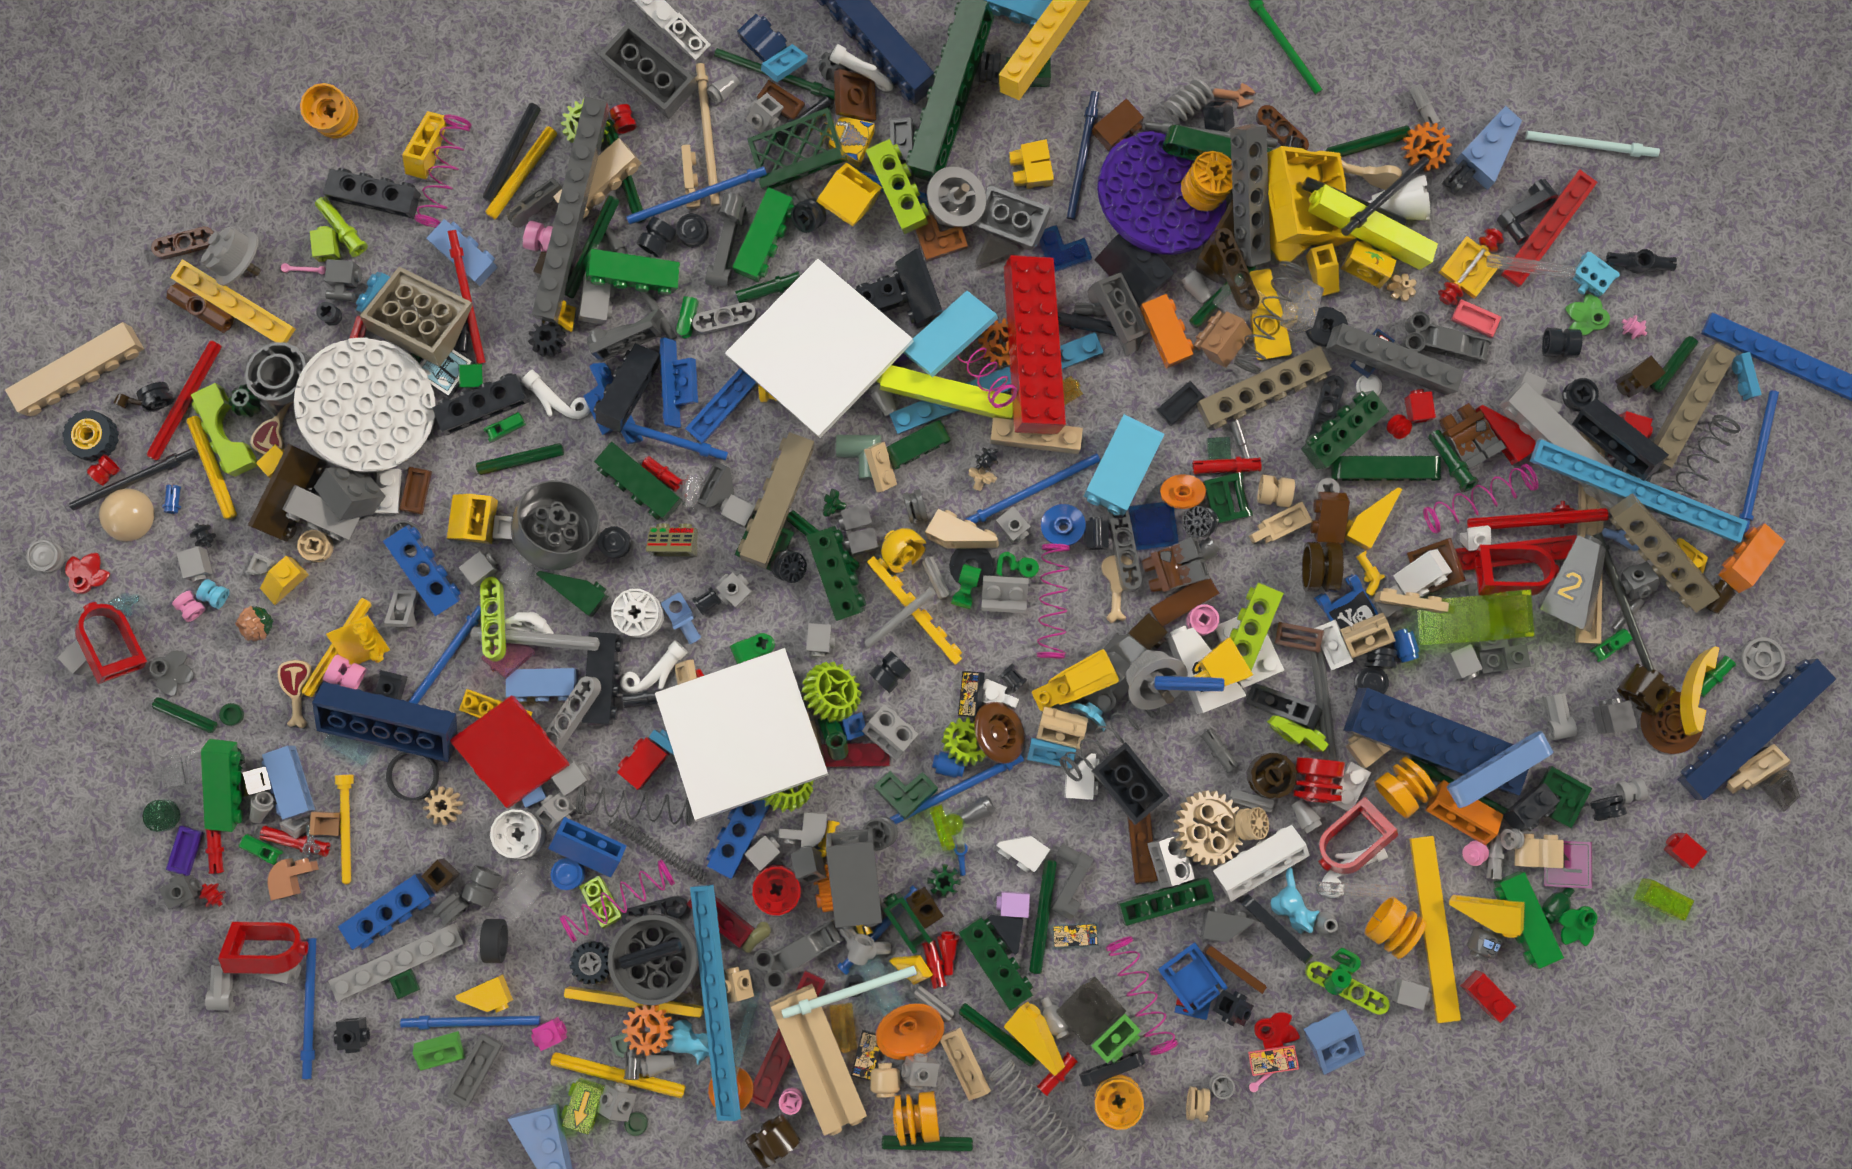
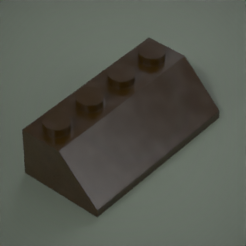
(1207, 261)
(294, 468)

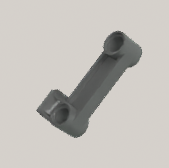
(731, 214)

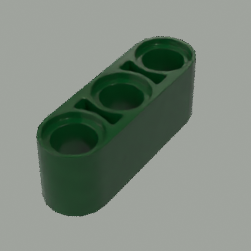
(917, 443)

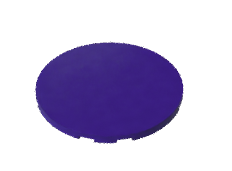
(1145, 201)

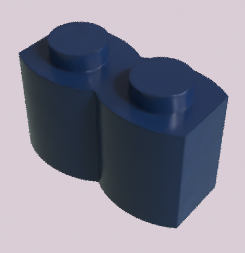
(761, 38)

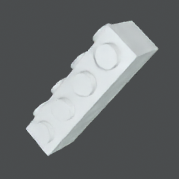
(1261, 862)

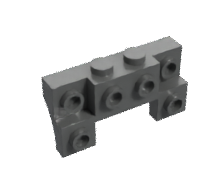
(1497, 654)

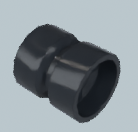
(656, 237)
(1565, 342)
(890, 672)

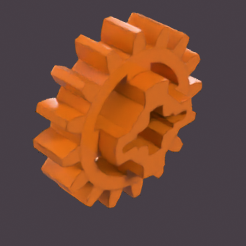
(1423, 138)
(992, 345)
(647, 1038)

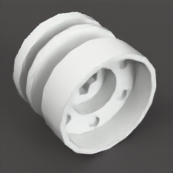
(648, 620)
(504, 831)

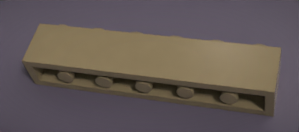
(1692, 402)
(777, 500)

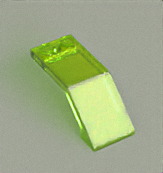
(1479, 619)

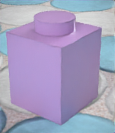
(1013, 904)

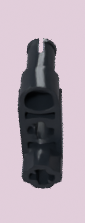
(1541, 197)

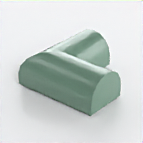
(853, 447)

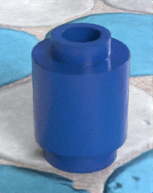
(1406, 645)
(947, 766)

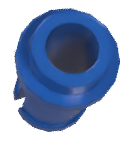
(172, 499)

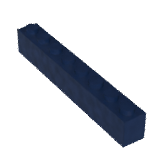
(1756, 729)

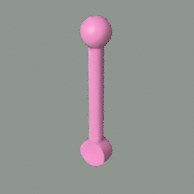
(286, 268)
(1254, 1085)

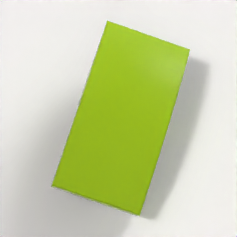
(592, 894)

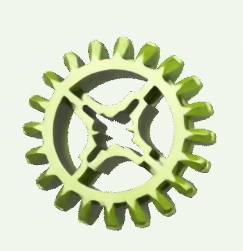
(837, 704)
(788, 799)

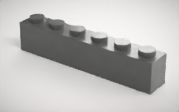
(1395, 359)

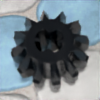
(540, 344)

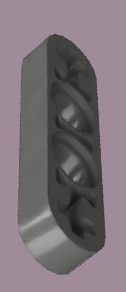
(1122, 549)

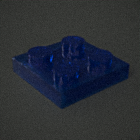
(1153, 525)

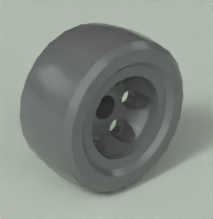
(574, 513)

